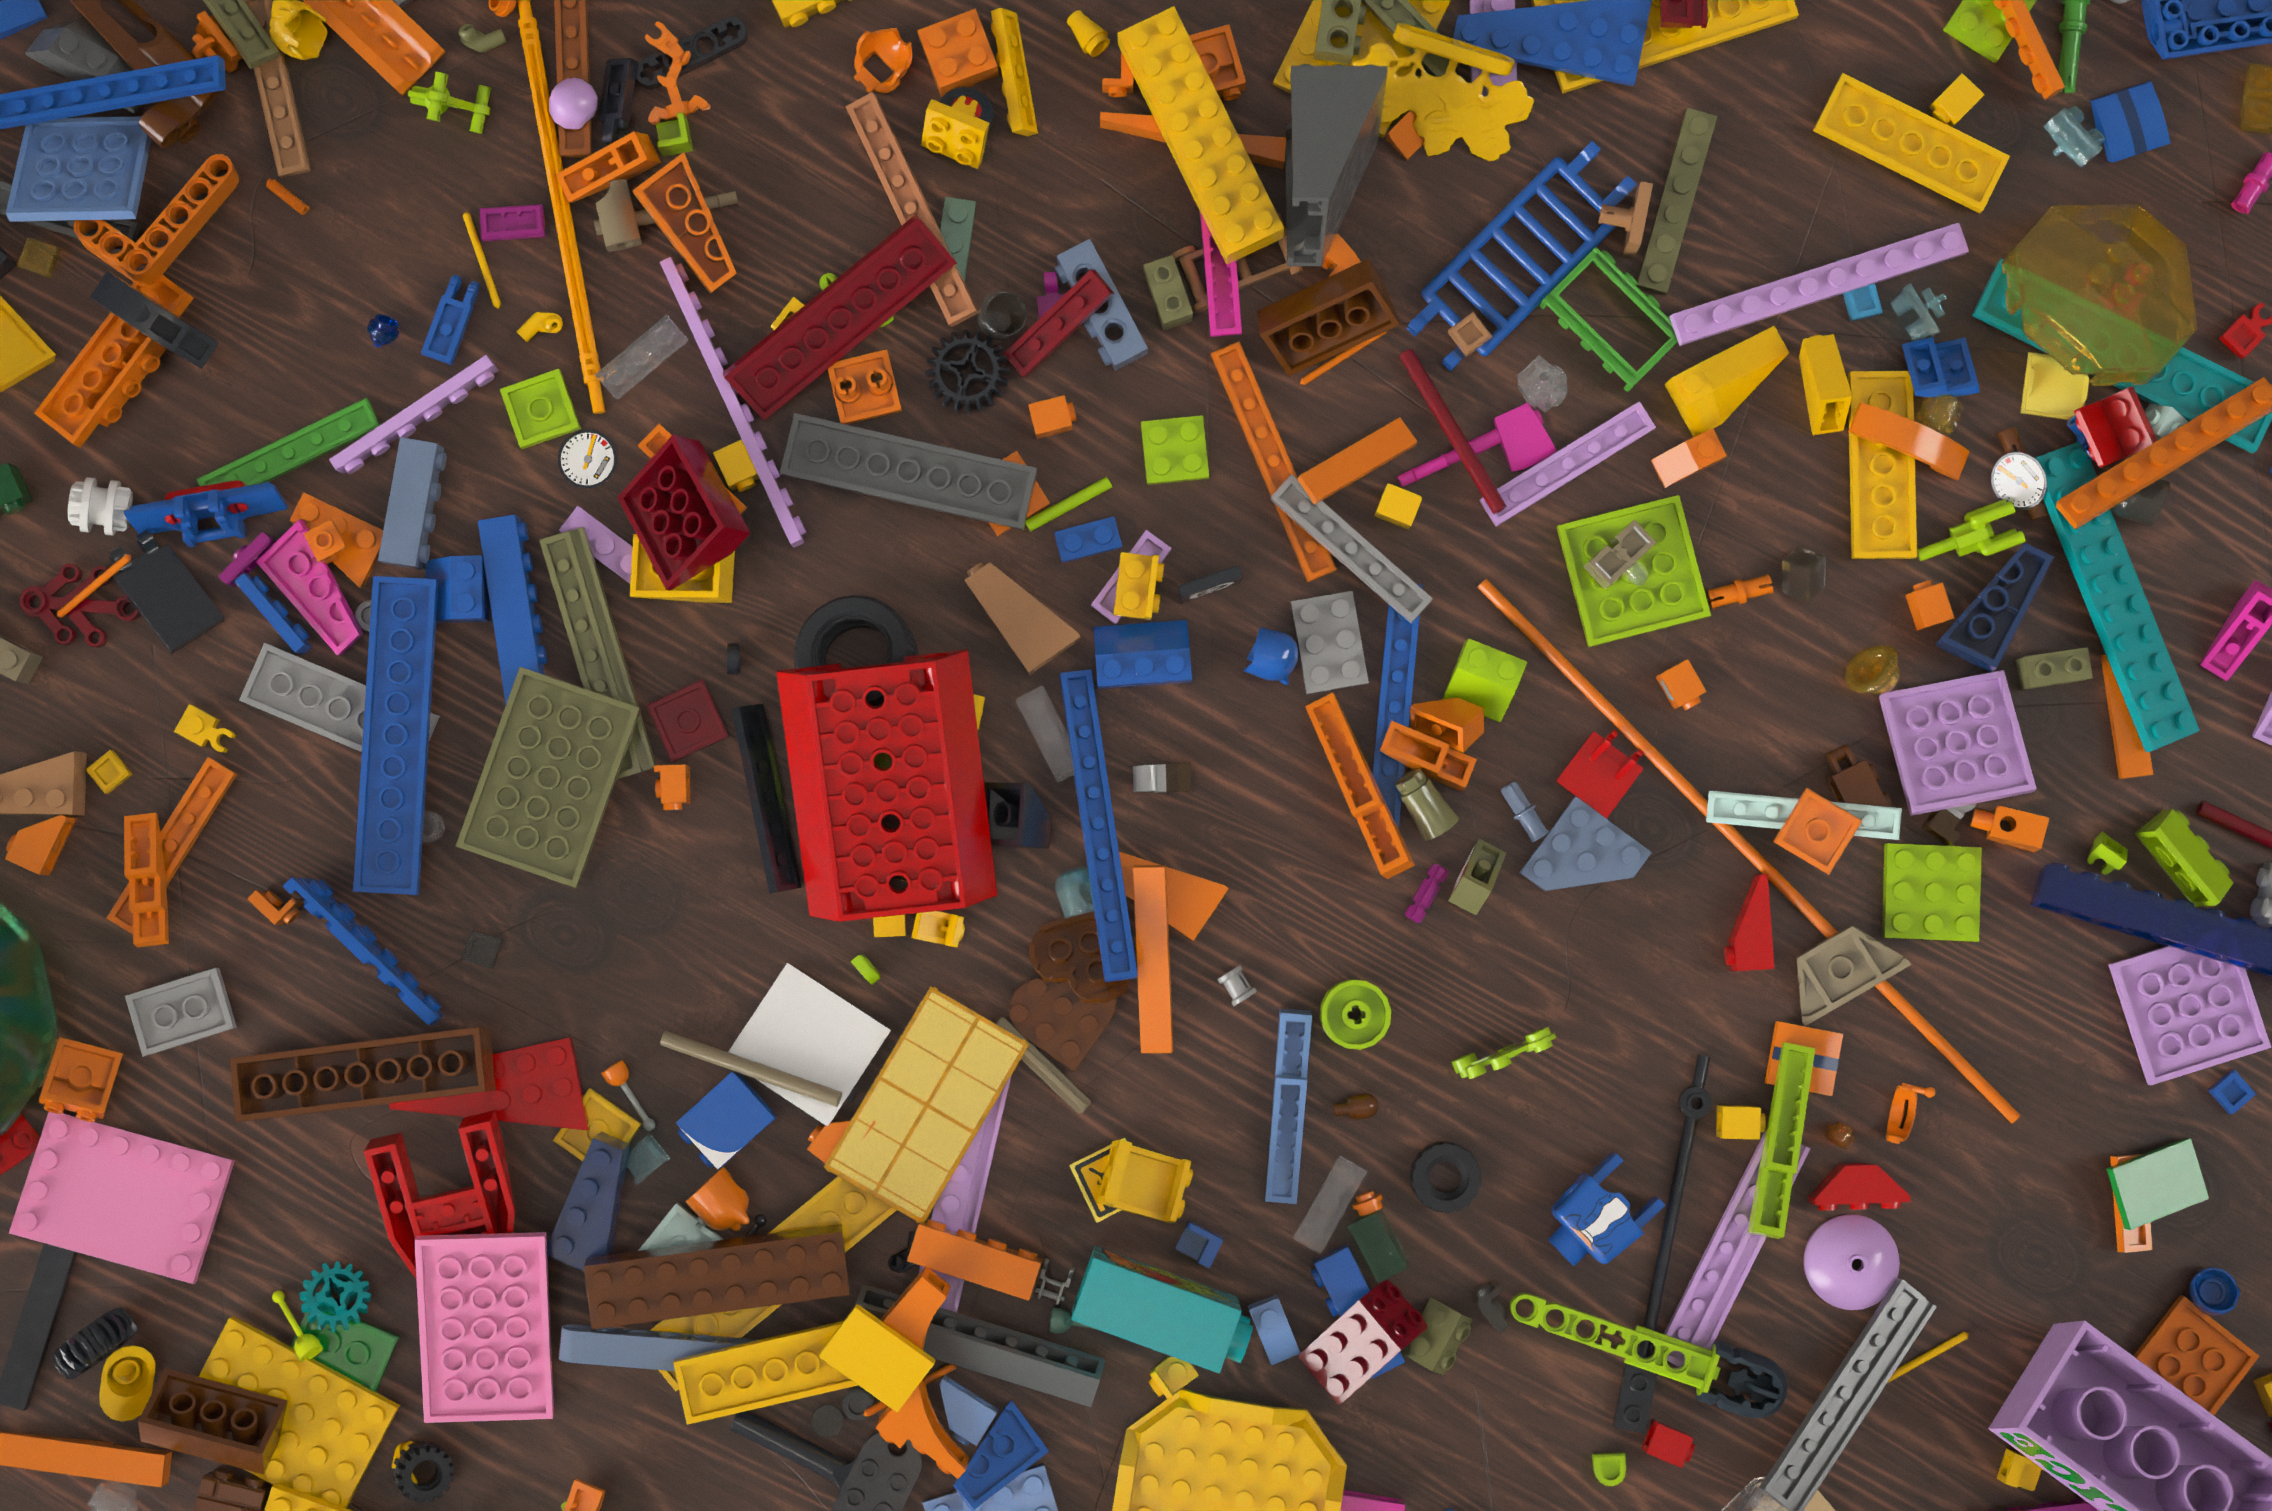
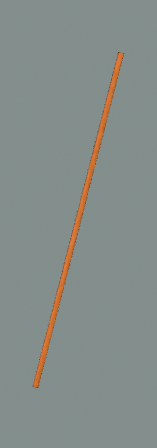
(1738, 841)

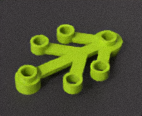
(1471, 1067)

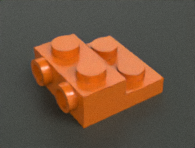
(1221, 61)
(80, 1079)

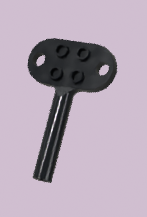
(868, 1483)

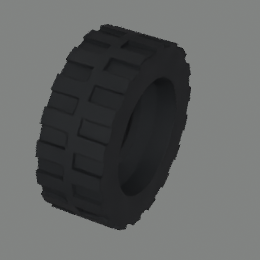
(1462, 1194)

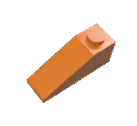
(617, 161)

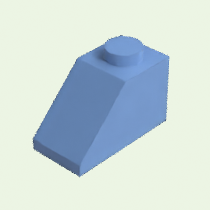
(1273, 1329)
(966, 1412)

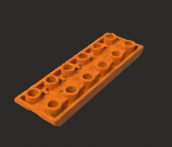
(383, 38)

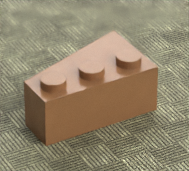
(46, 787)

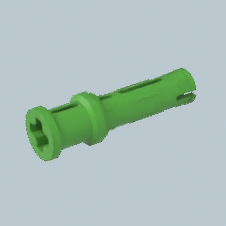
(2072, 29)

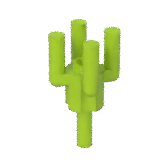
(1977, 534)

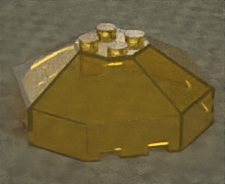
(2103, 291)

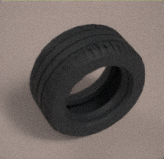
(849, 613)

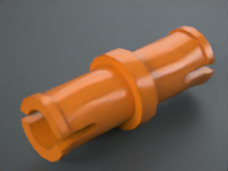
(1740, 591)

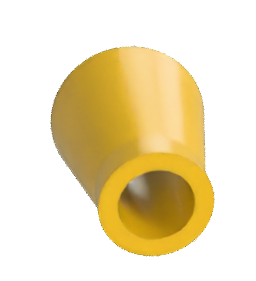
(1088, 34)

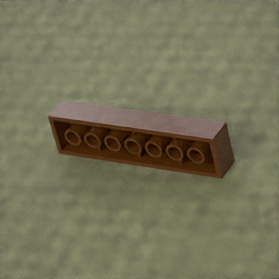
(362, 1074)
(716, 1276)

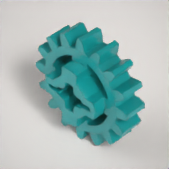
(345, 1290)

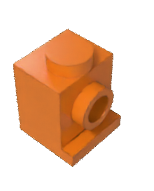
(673, 786)

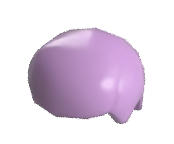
(572, 103)

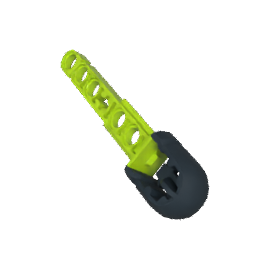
(1698, 1366)

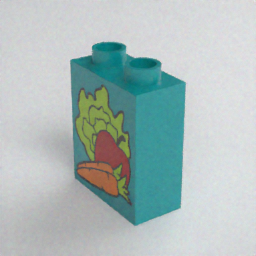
(1161, 1310)

